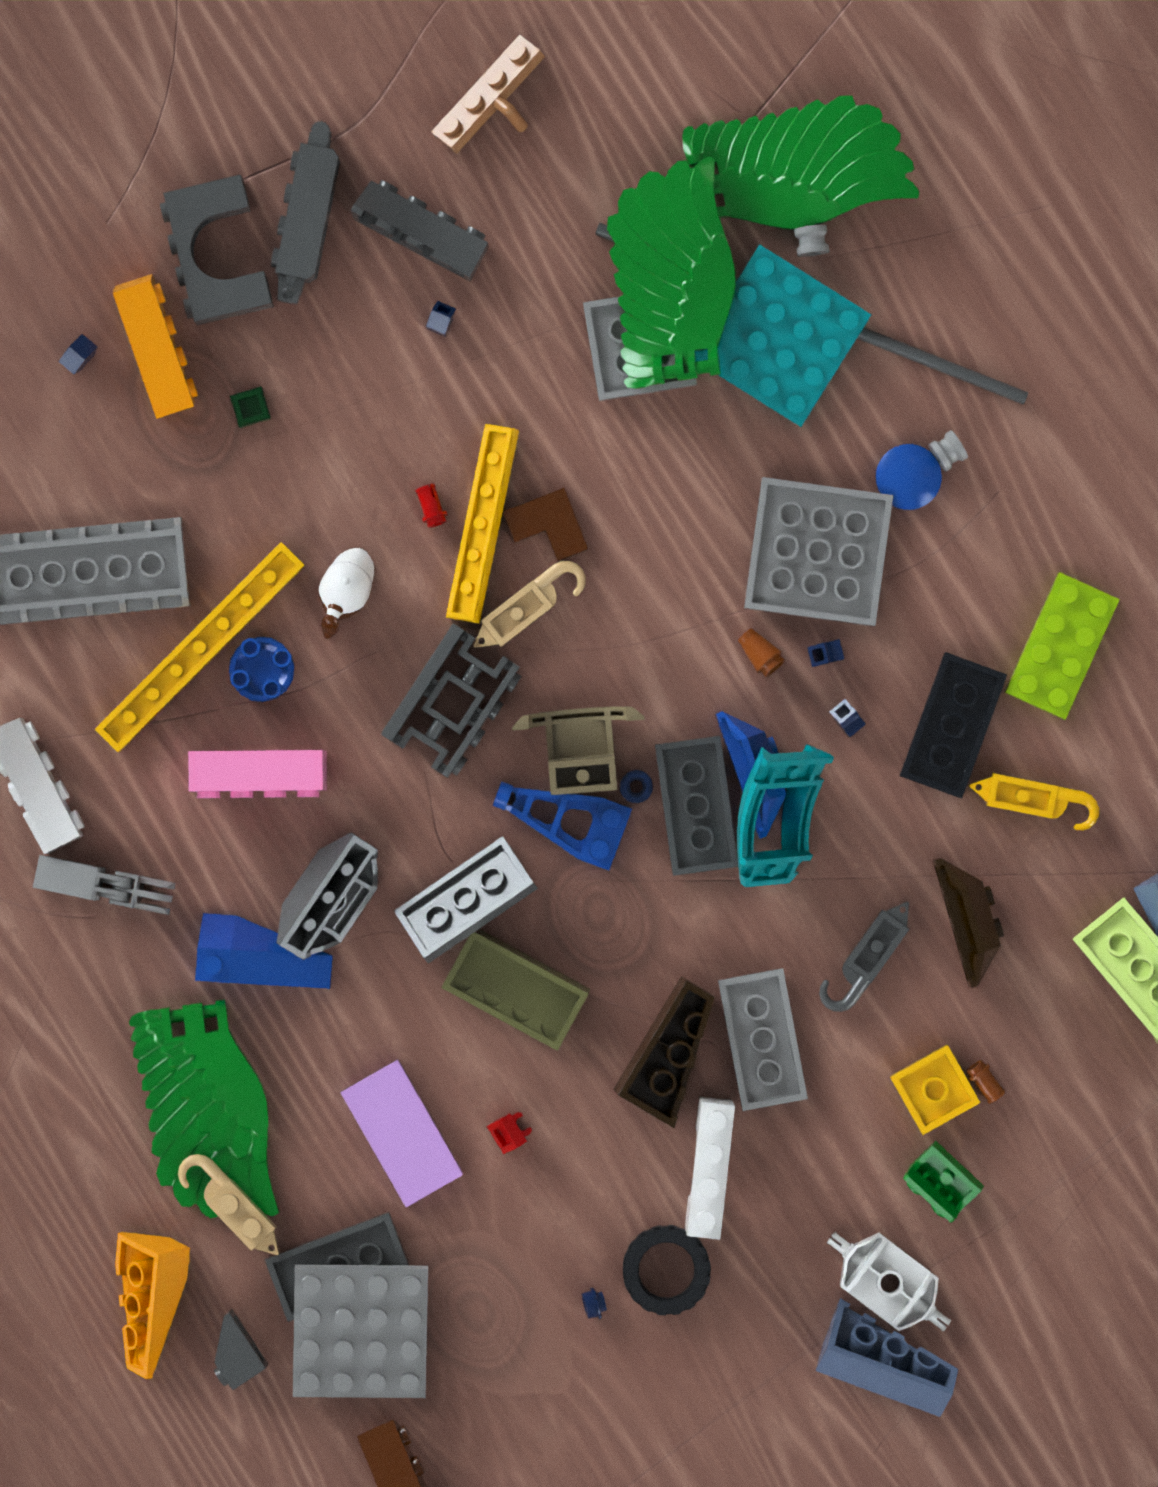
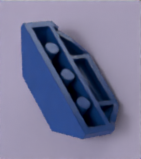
(743, 746)

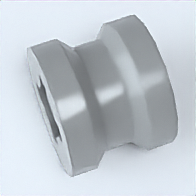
(811, 240)
(948, 450)

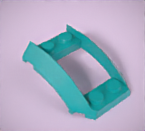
(801, 777)

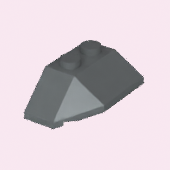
(328, 896)

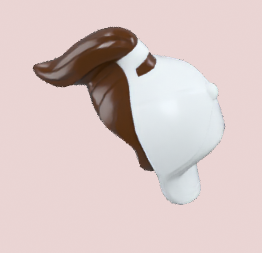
(345, 588)

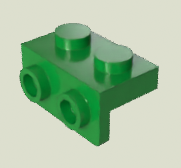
(942, 1181)

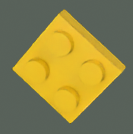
(934, 1089)

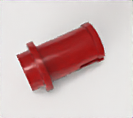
(431, 506)

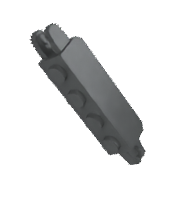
(307, 214)

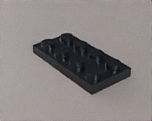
(953, 725)

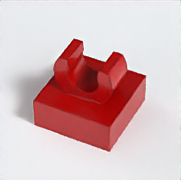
(507, 1133)

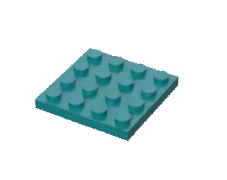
(785, 335)

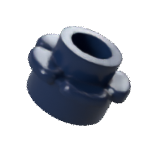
(593, 1303)

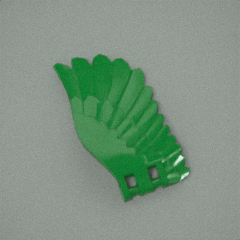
(803, 163)
(671, 274)
(203, 1103)

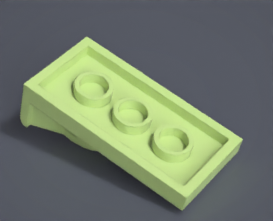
(1127, 957)

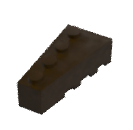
(665, 1057)

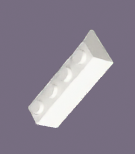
(36, 788)

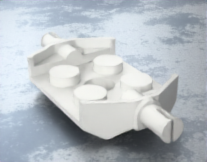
(862, 1274)

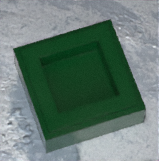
(250, 407)

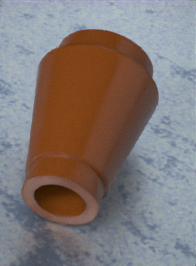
(761, 653)

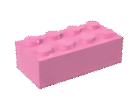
(257, 771)

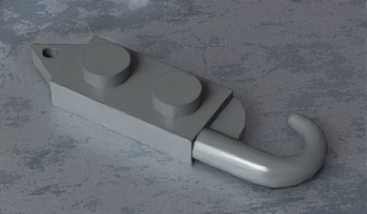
(869, 956)

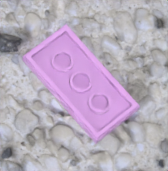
(402, 1133)

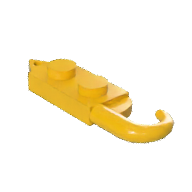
(1034, 798)

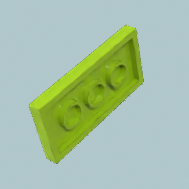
(1061, 646)

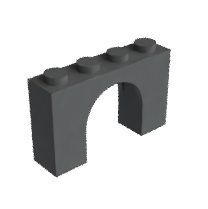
(189, 213)

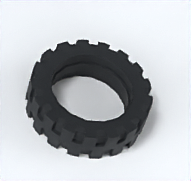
(650, 1301)

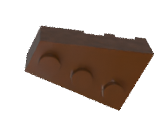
(391, 1457)

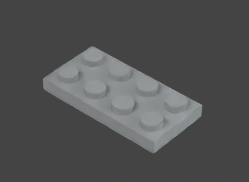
(762, 1039)

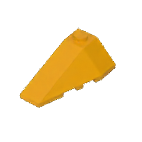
(153, 1282)

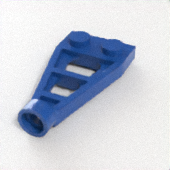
(604, 832)

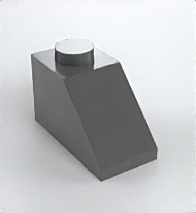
(237, 1353)

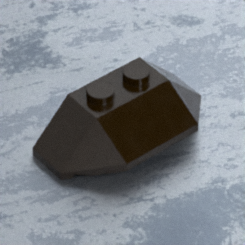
(970, 919)

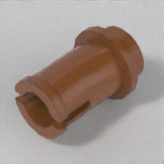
(985, 1081)

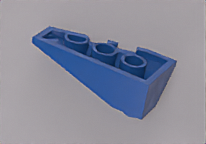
(247, 953)

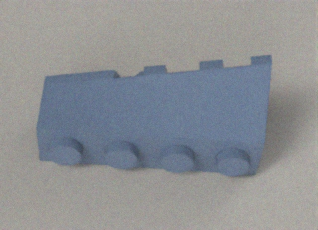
(884, 1362)

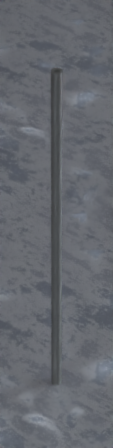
(919, 356)

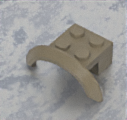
(580, 746)

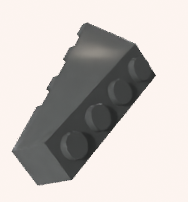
(419, 229)

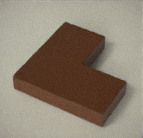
(549, 514)

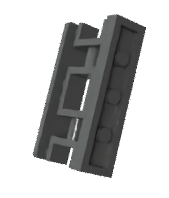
(428, 686)

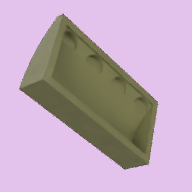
(516, 988)

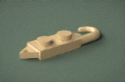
(526, 605)
(233, 1205)

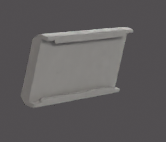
(92, 571)

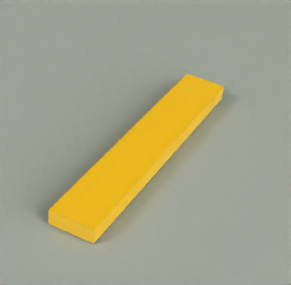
(482, 523)

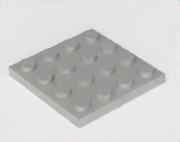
(818, 551)
(360, 1331)

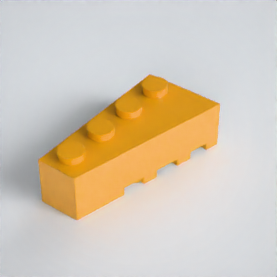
(154, 346)

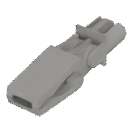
(87, 880)

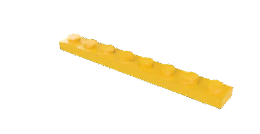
(200, 647)

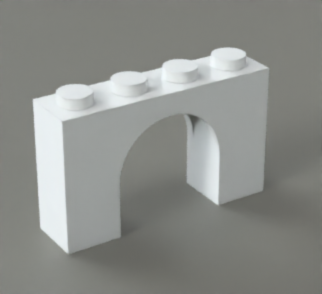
(710, 1171)

